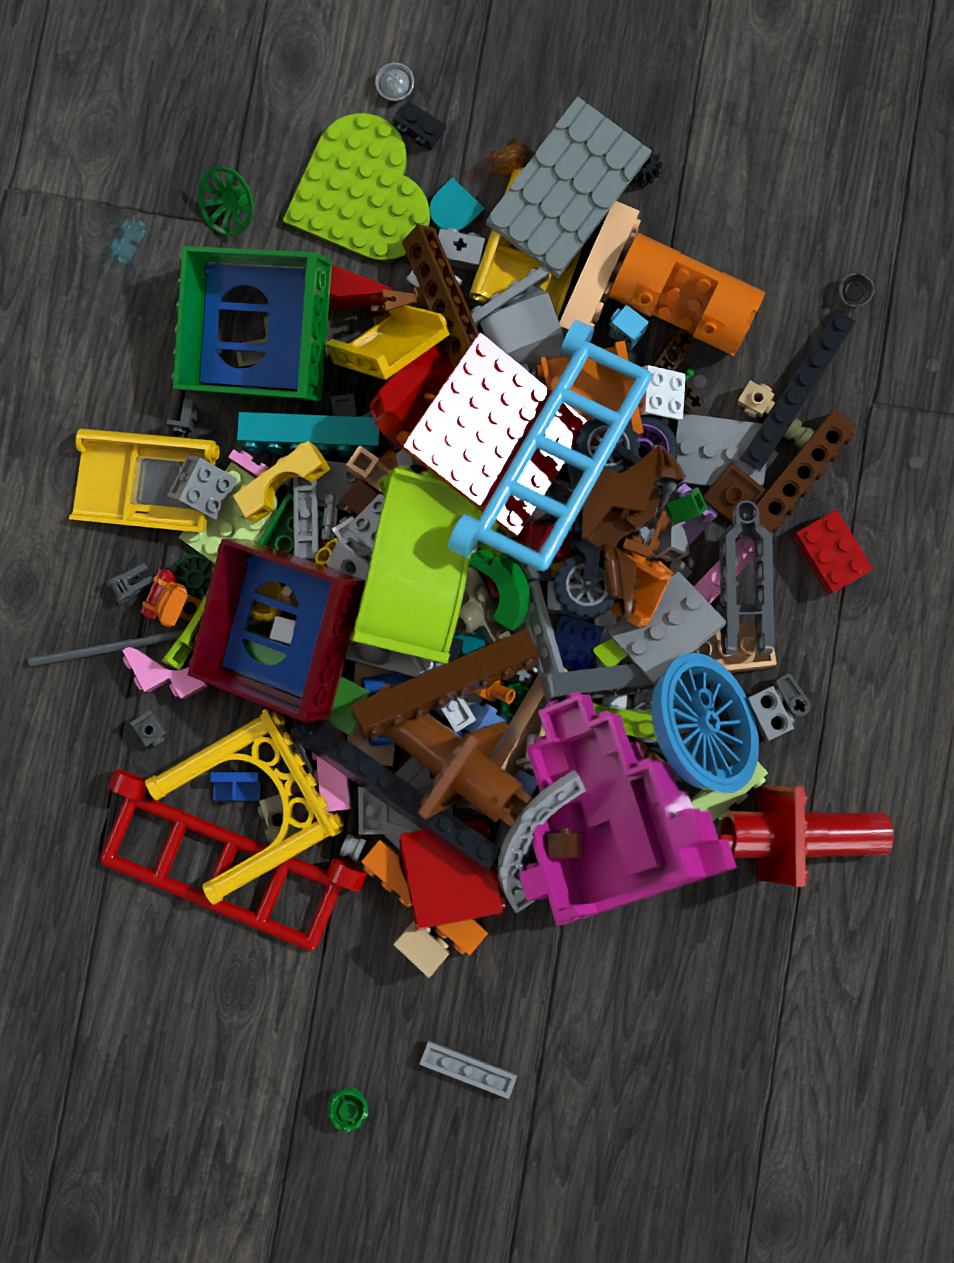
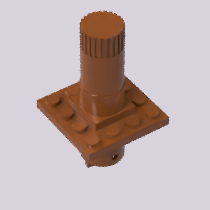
(461, 767)

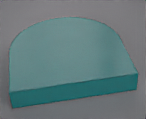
(454, 207)

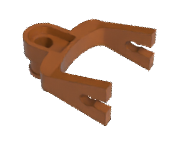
(413, 299)

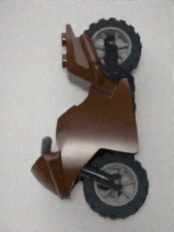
(617, 505)

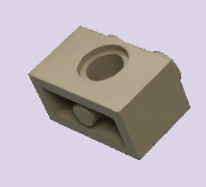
(267, 810)

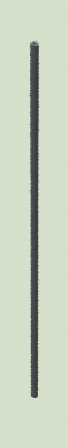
(121, 645)

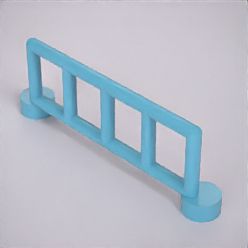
(578, 349)

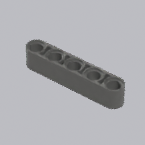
(596, 682)

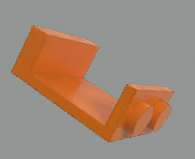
(650, 590)

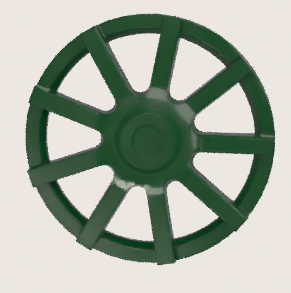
(196, 578)

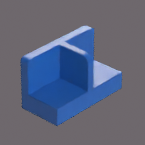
(236, 786)

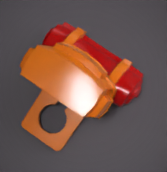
(167, 600)

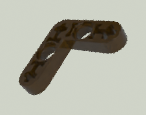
(679, 354)

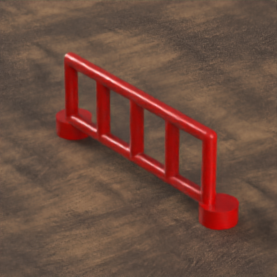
(134, 789)

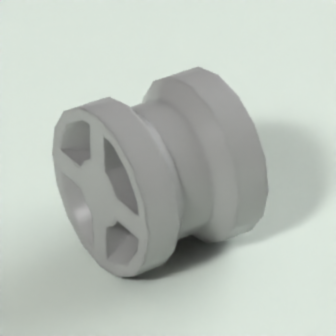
(352, 847)

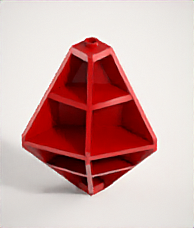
(402, 398)

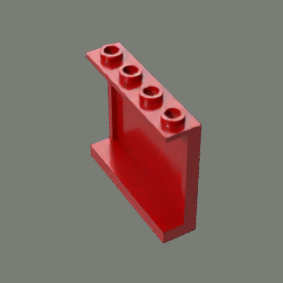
(444, 885)

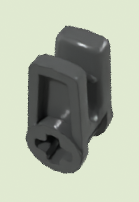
(124, 580)
(792, 694)

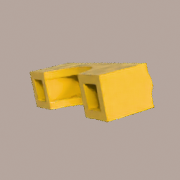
(257, 497)

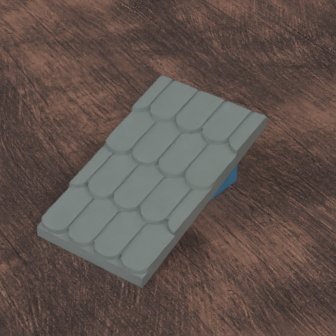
(568, 187)

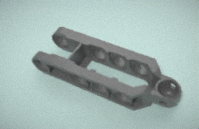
(747, 524)

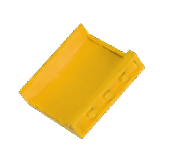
(391, 342)

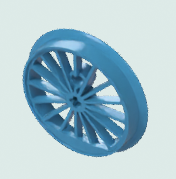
(697, 710)

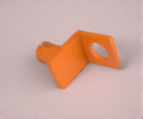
(497, 691)

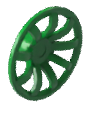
(230, 199)

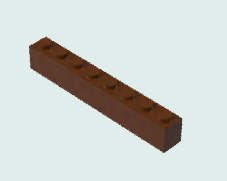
(445, 684)

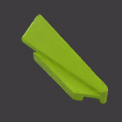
(185, 642)

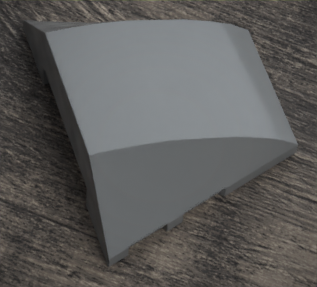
(526, 328)

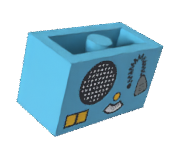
(627, 326)

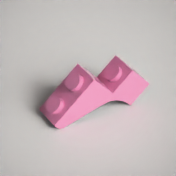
(153, 675)

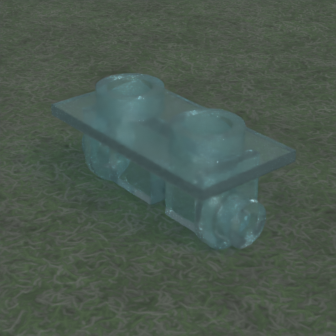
(122, 247)

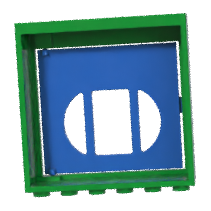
(295, 328)

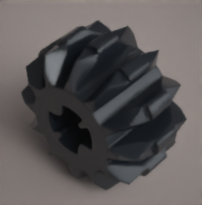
(652, 169)

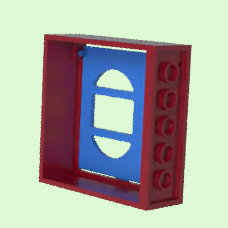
(318, 644)

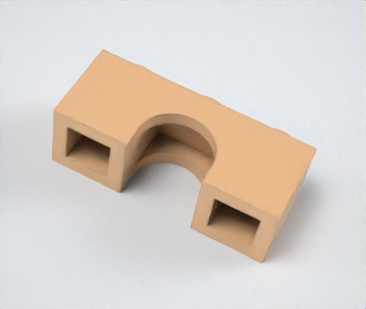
(367, 468)

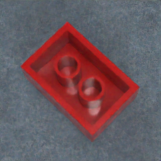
(832, 552)

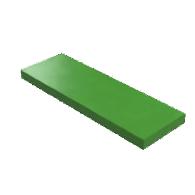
(347, 692)

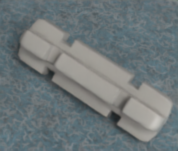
(330, 517)

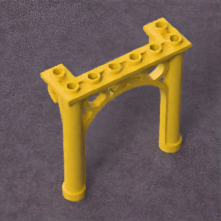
(280, 850)

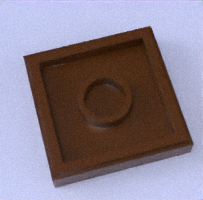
(730, 488)

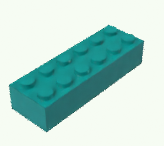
(328, 433)

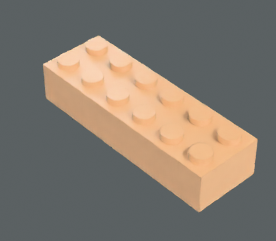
(602, 266)

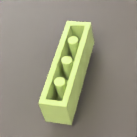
(719, 802)

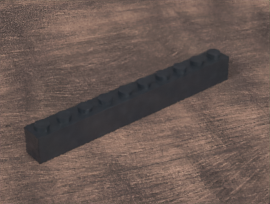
(395, 793)

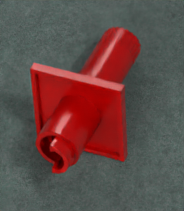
(784, 834)

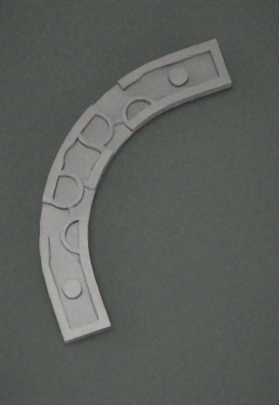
(520, 835)

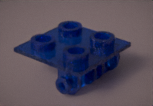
(576, 641)

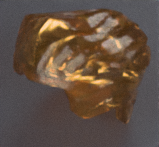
(508, 158)

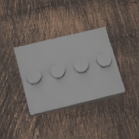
(710, 445)
(677, 628)

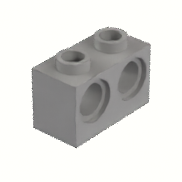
(764, 716)

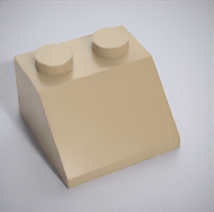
(422, 948)

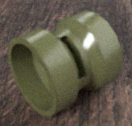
(798, 433)

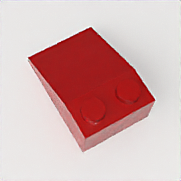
(354, 291)

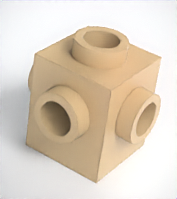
(750, 394)

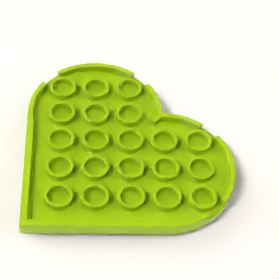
(358, 190)

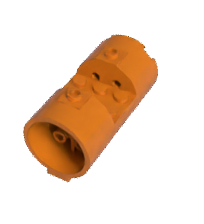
(686, 294)

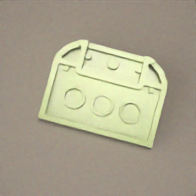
(230, 522)

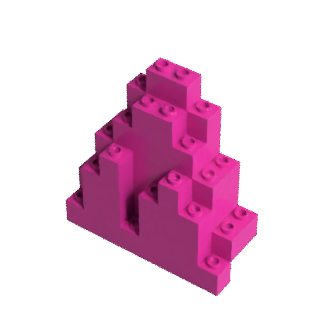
(632, 819)

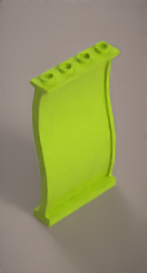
(412, 576)

